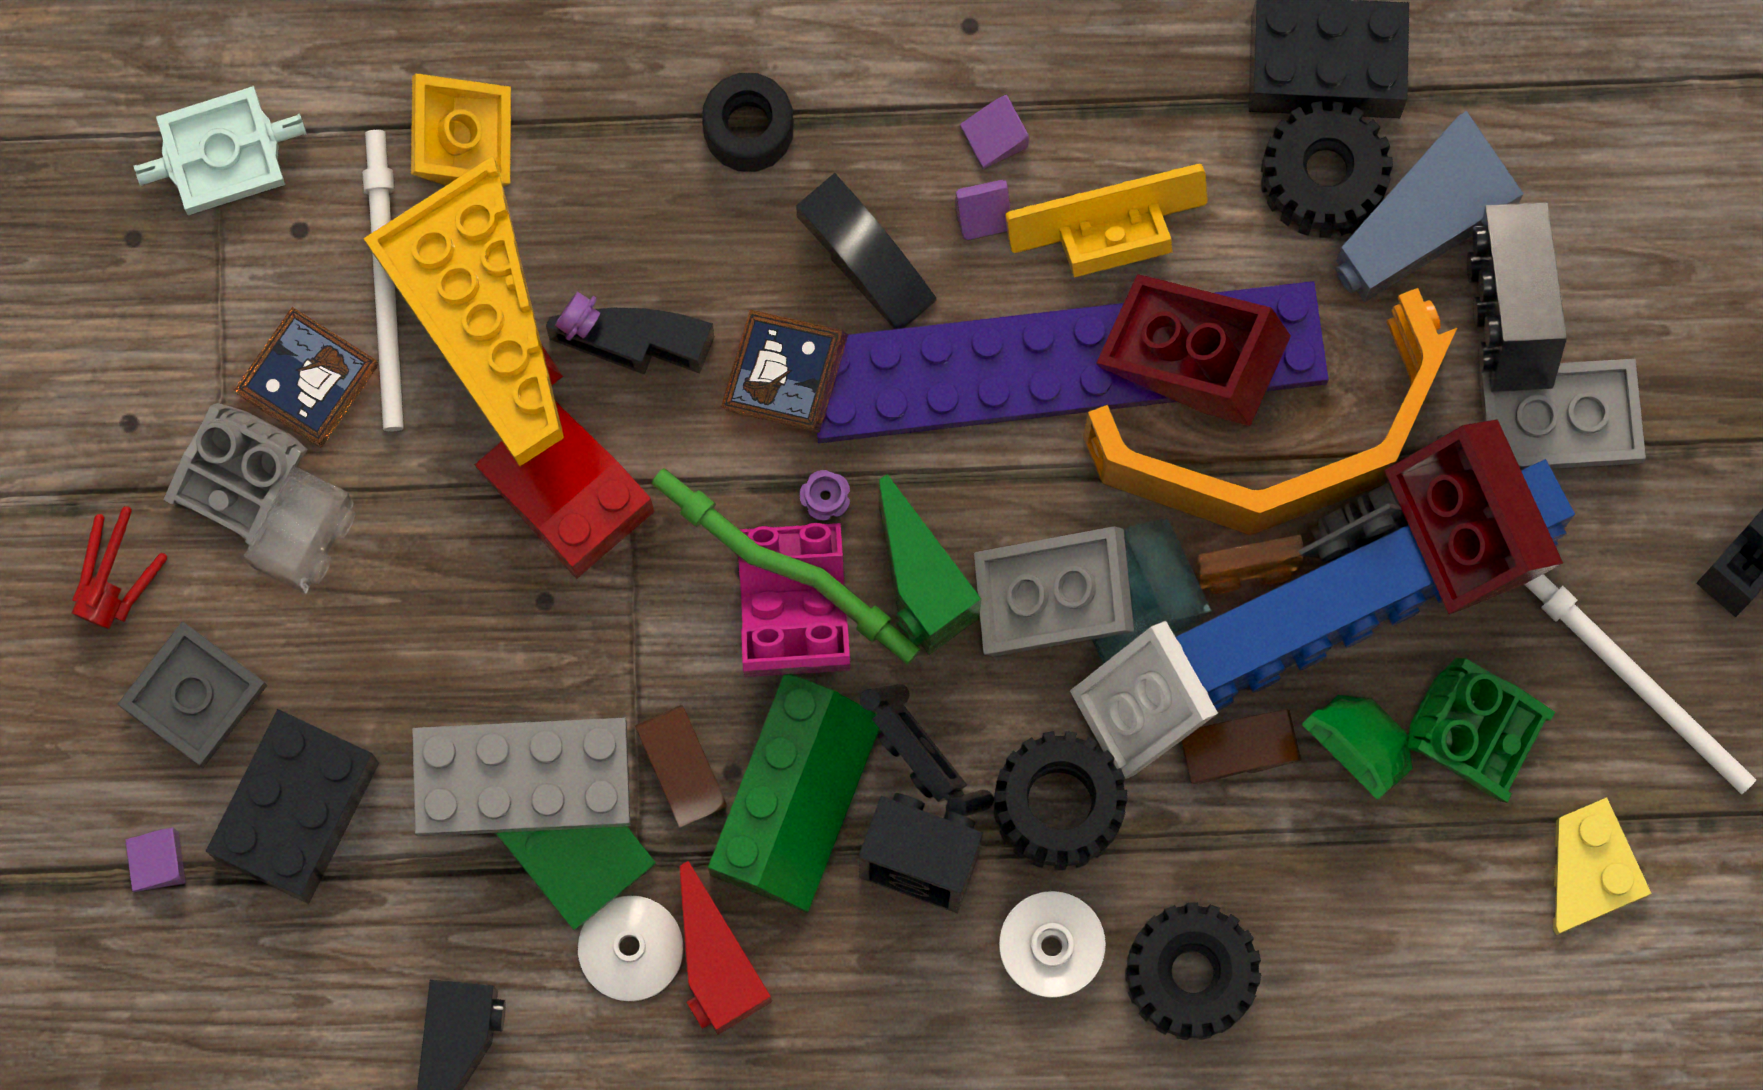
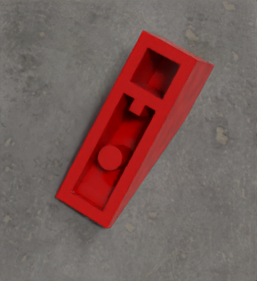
(717, 967)

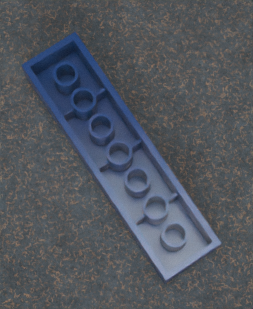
(1332, 606)

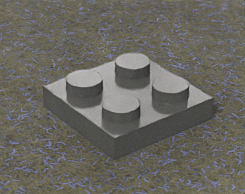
(192, 694)

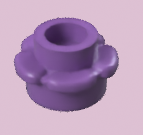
(578, 316)
(832, 483)

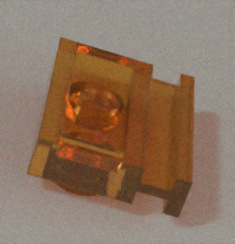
(1269, 560)

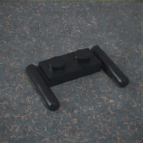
(905, 737)

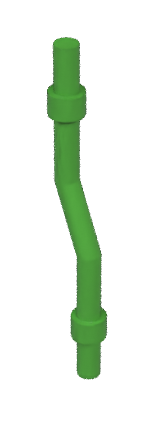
(700, 510)

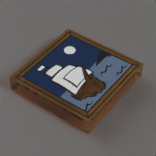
(784, 370)
(306, 377)

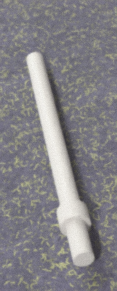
(378, 184)
(1561, 605)

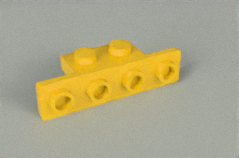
(1112, 222)

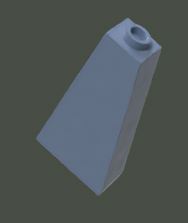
(1427, 210)

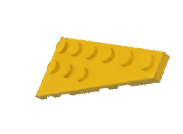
(468, 288)

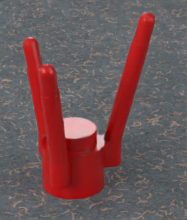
(95, 597)

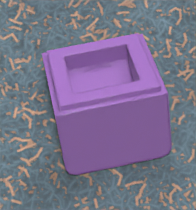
(995, 132)
(982, 209)
(155, 860)

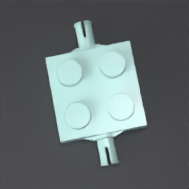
(220, 150)

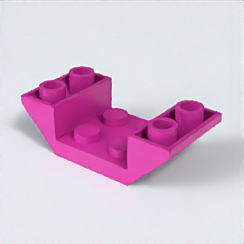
(788, 622)

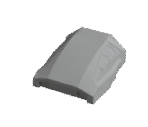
(234, 469)

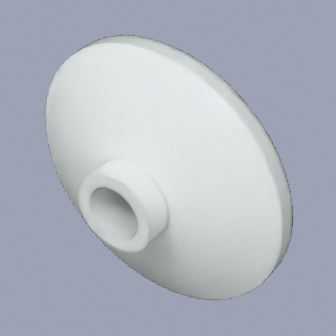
(1058, 917)
(636, 975)

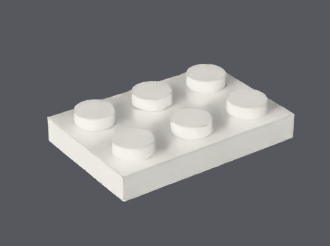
(1144, 700)

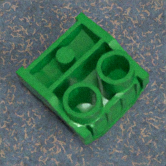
(1477, 726)
(1363, 741)

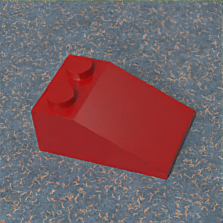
(570, 495)

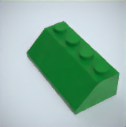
(795, 793)

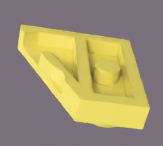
(1593, 867)

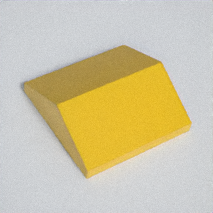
(458, 127)

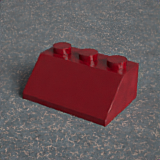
(1473, 515)

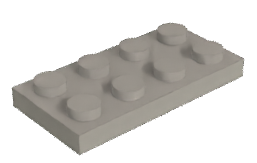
(521, 777)

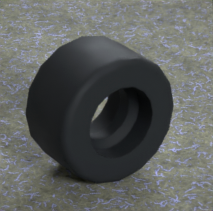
(753, 91)

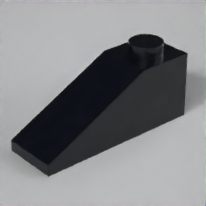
(457, 1032)

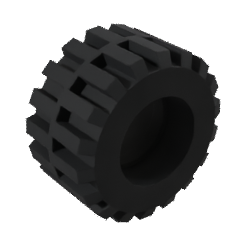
(1067, 756)

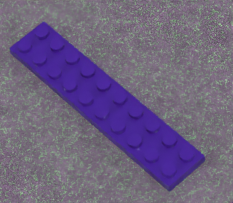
(1023, 368)

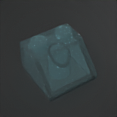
(1159, 584)

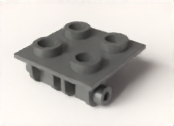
(1349, 530)

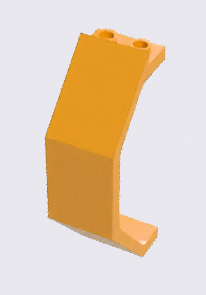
(1256, 510)

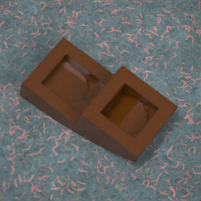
(1241, 746)
(680, 766)

